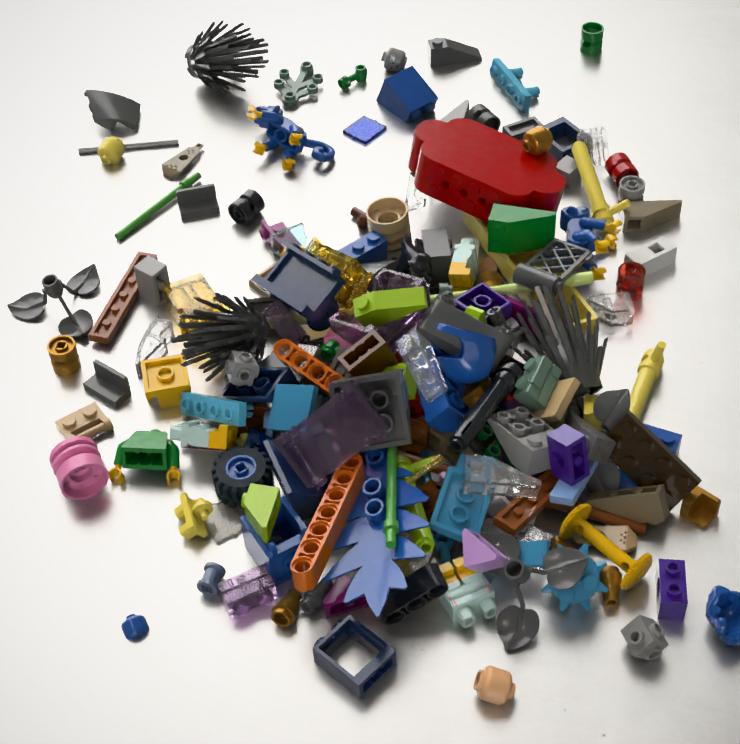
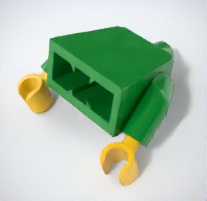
(147, 451)

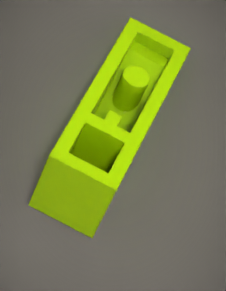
(388, 305)

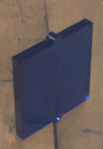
(364, 129)

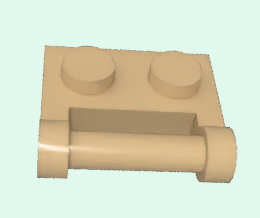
(84, 422)

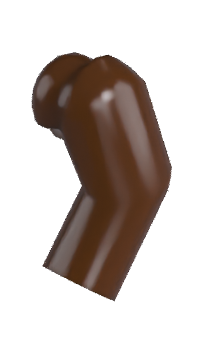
(361, 217)

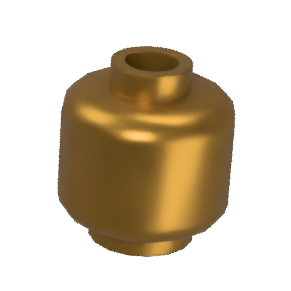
(537, 140)

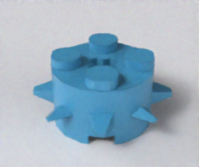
(585, 588)

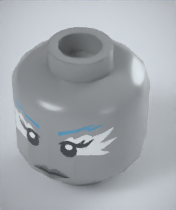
(394, 59)

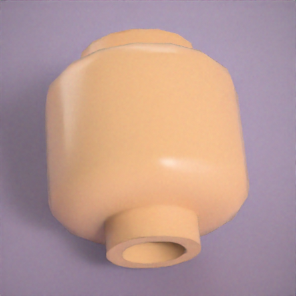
(494, 685)

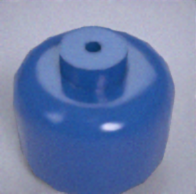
(134, 626)

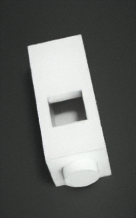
(654, 255)

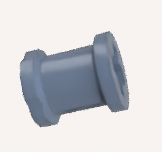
(210, 578)

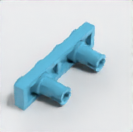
(509, 82)
(215, 408)

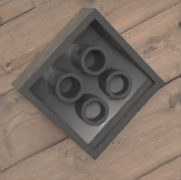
(390, 398)

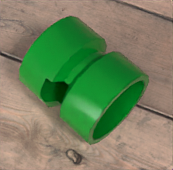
(591, 38)

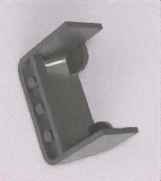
(444, 311)

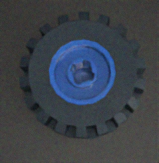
(238, 469)

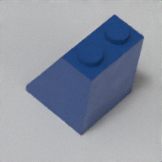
(407, 95)

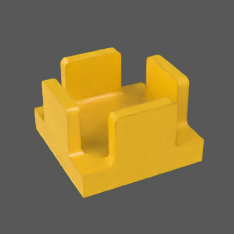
(165, 379)

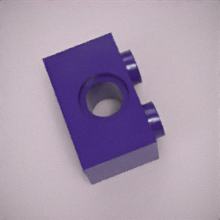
(568, 454)
(671, 589)

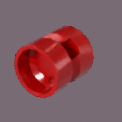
(619, 166)

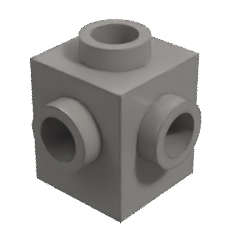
(241, 368)
(644, 638)

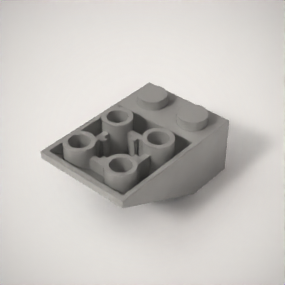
(523, 439)

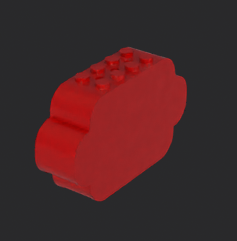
(479, 167)

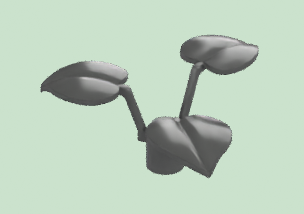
(76, 324)
(610, 409)
(563, 571)

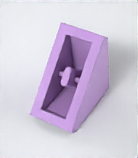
(480, 554)

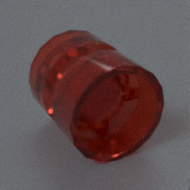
(631, 279)

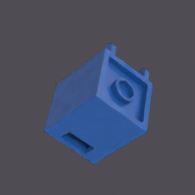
(276, 555)

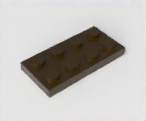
(649, 460)

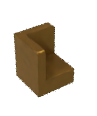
(700, 507)

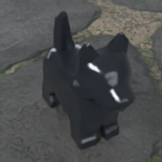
(414, 259)

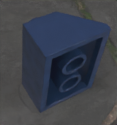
(263, 386)
(302, 499)

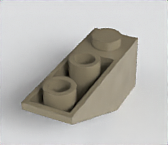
(649, 214)

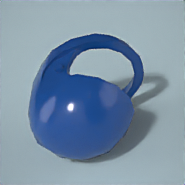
(475, 357)

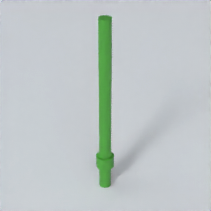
(185, 183)
(391, 525)

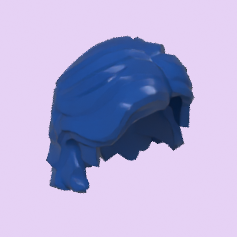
(724, 614)

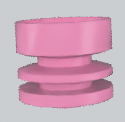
(78, 467)

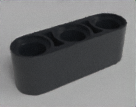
(423, 588)

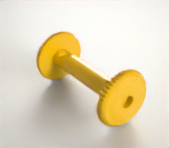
(577, 523)

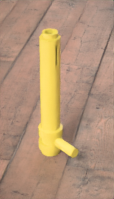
(592, 187)
(648, 372)

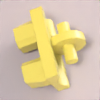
(195, 514)

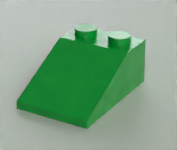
(519, 229)

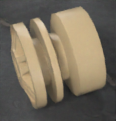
(389, 219)

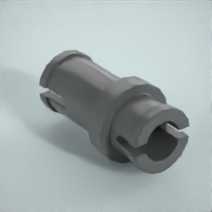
(314, 598)

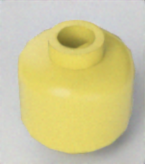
(111, 150)

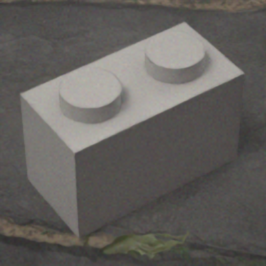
(150, 277)

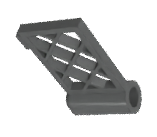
(530, 276)

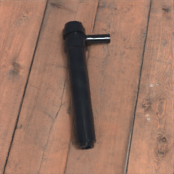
(501, 385)

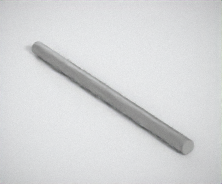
(134, 145)

